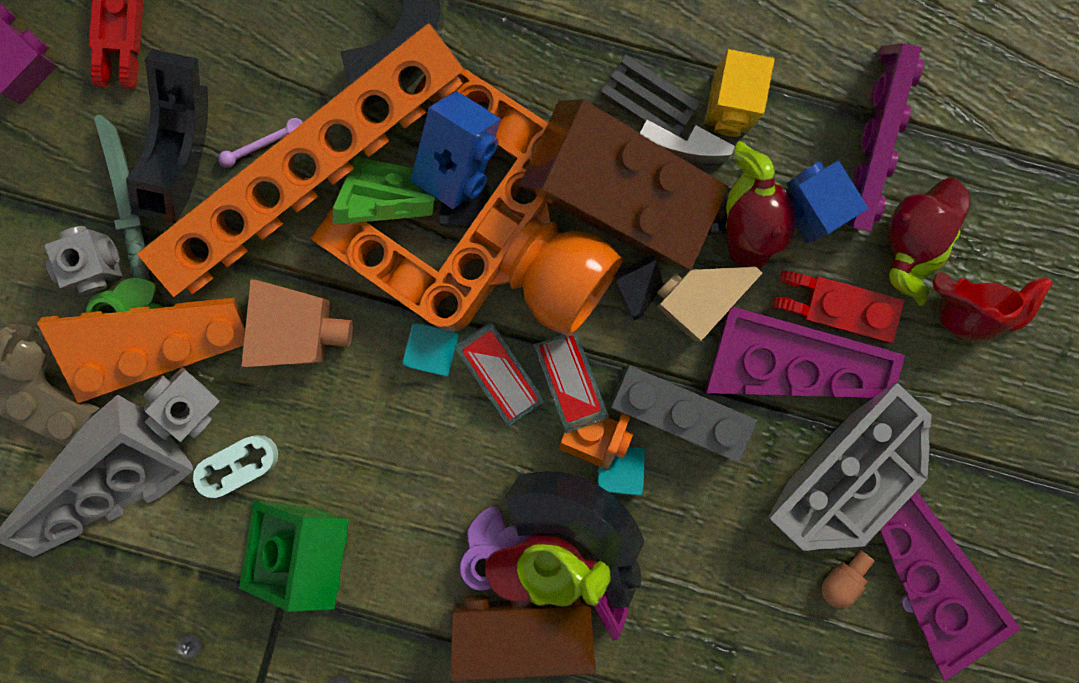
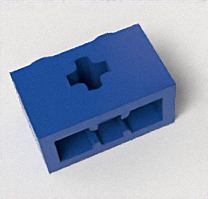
(455, 149)
(823, 200)

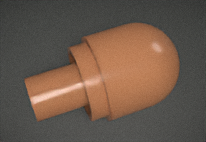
(846, 581)

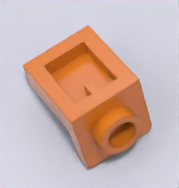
(599, 441)

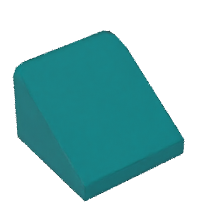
(430, 349)
(624, 474)

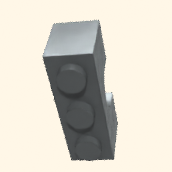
(682, 413)

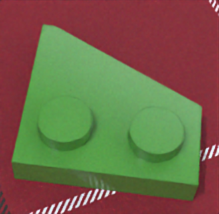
(380, 192)

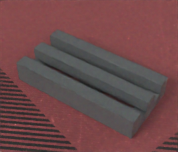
(657, 83)

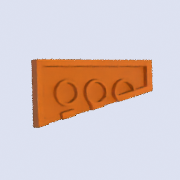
(127, 347)

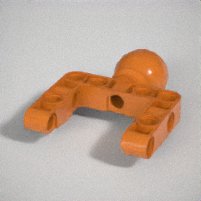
(519, 244)

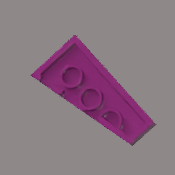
(880, 133)
(784, 358)

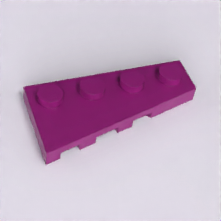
(946, 592)

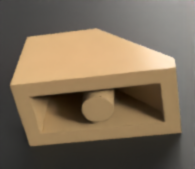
(704, 297)

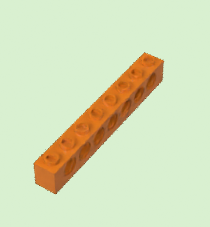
(170, 254)

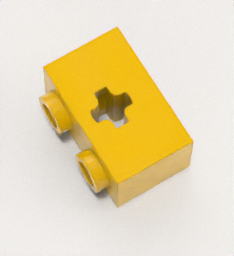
(738, 92)

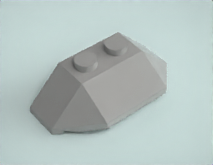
(858, 475)

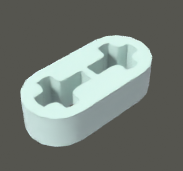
(240, 475)

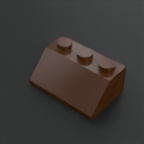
(520, 639)

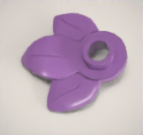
(484, 537)

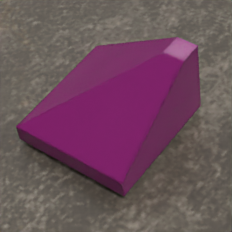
(611, 618)

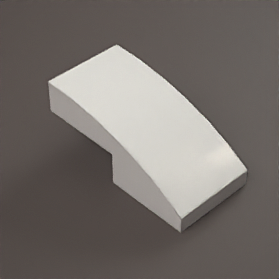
(699, 148)

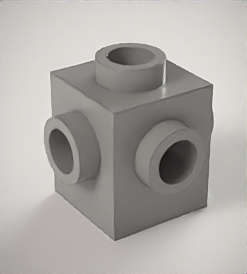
(93, 267)
(179, 388)

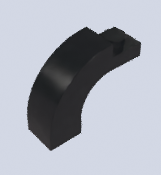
(413, 18)
(175, 137)
(587, 514)

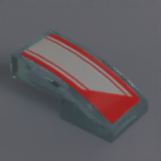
(499, 373)
(571, 382)

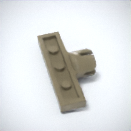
(26, 393)

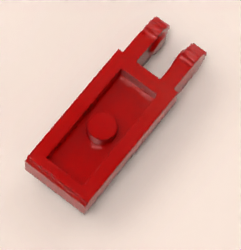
(115, 29)
(843, 307)

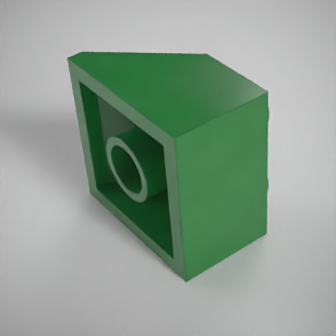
(294, 556)

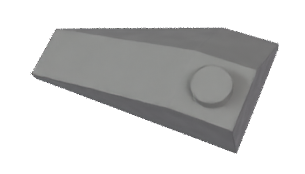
(95, 476)

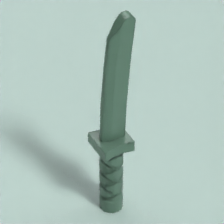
(118, 172)

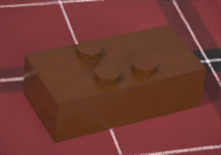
(623, 184)

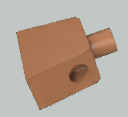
(289, 327)

